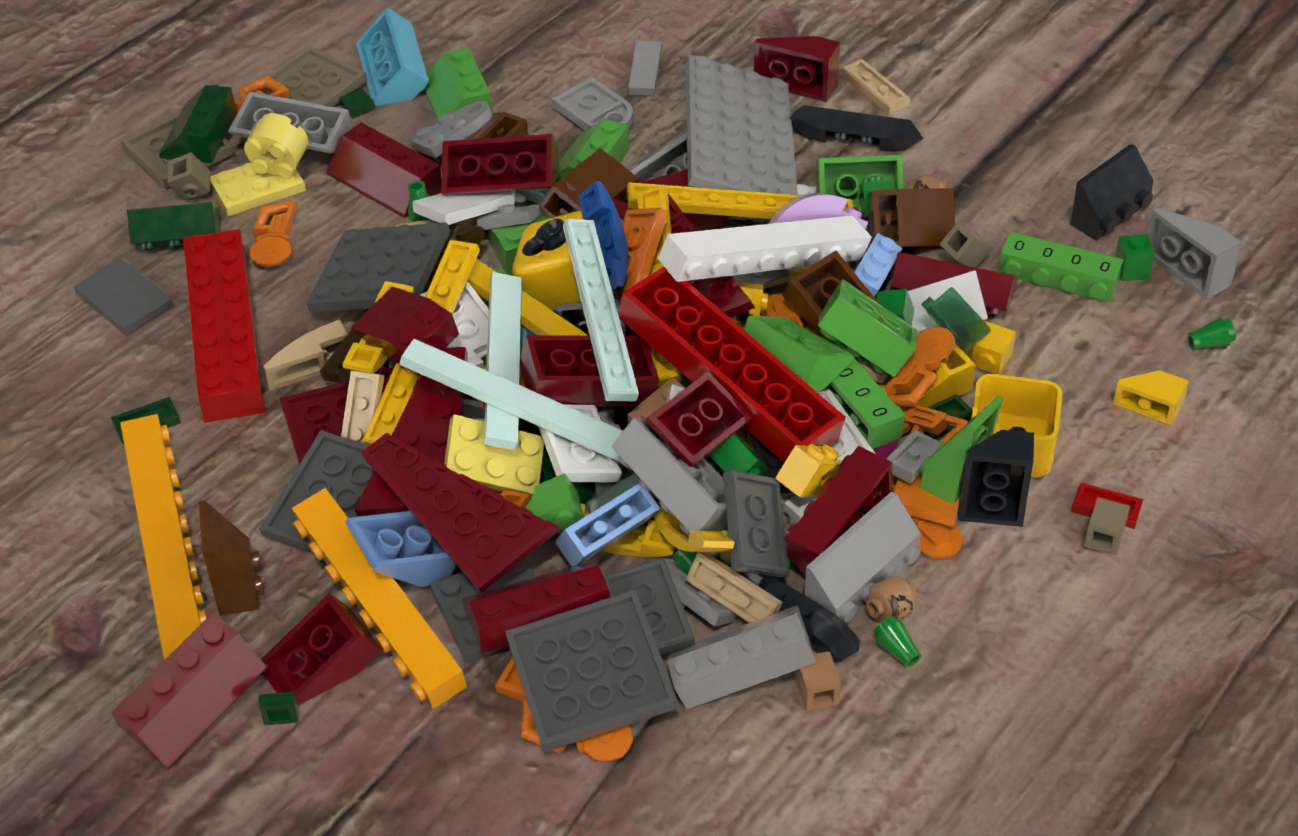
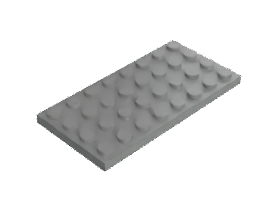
(738, 129)

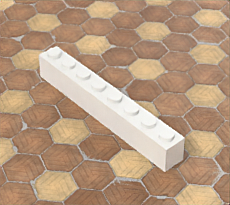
(761, 247)

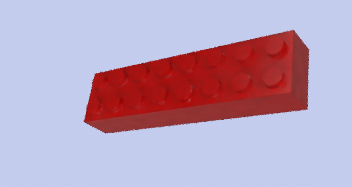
(223, 326)
(704, 339)

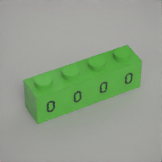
(1061, 266)
(867, 404)

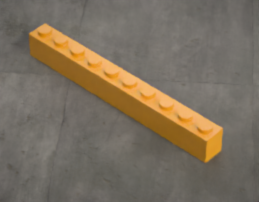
(162, 531)

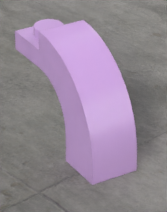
(815, 207)

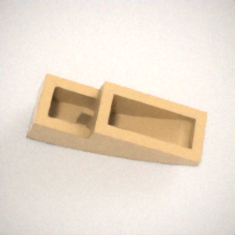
(304, 356)

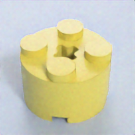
(275, 145)

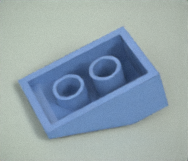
(401, 548)

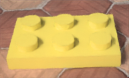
(246, 189)
(492, 465)

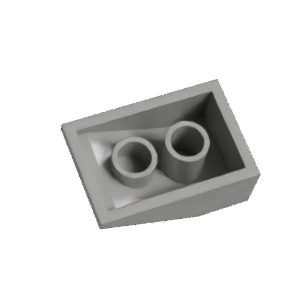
(1194, 251)

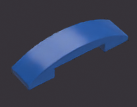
(598, 206)

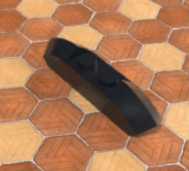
(890, 131)
(822, 626)

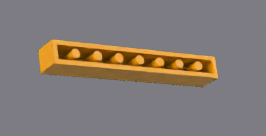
(381, 602)

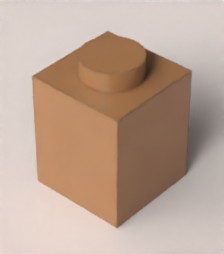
(819, 683)

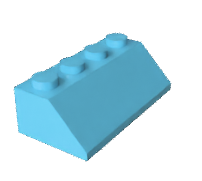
(392, 60)

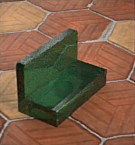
(958, 317)

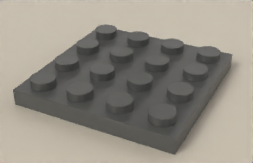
(373, 256)
(328, 464)
(591, 670)

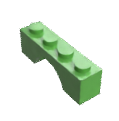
(556, 502)

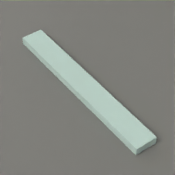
(600, 311)
(503, 354)
(511, 398)

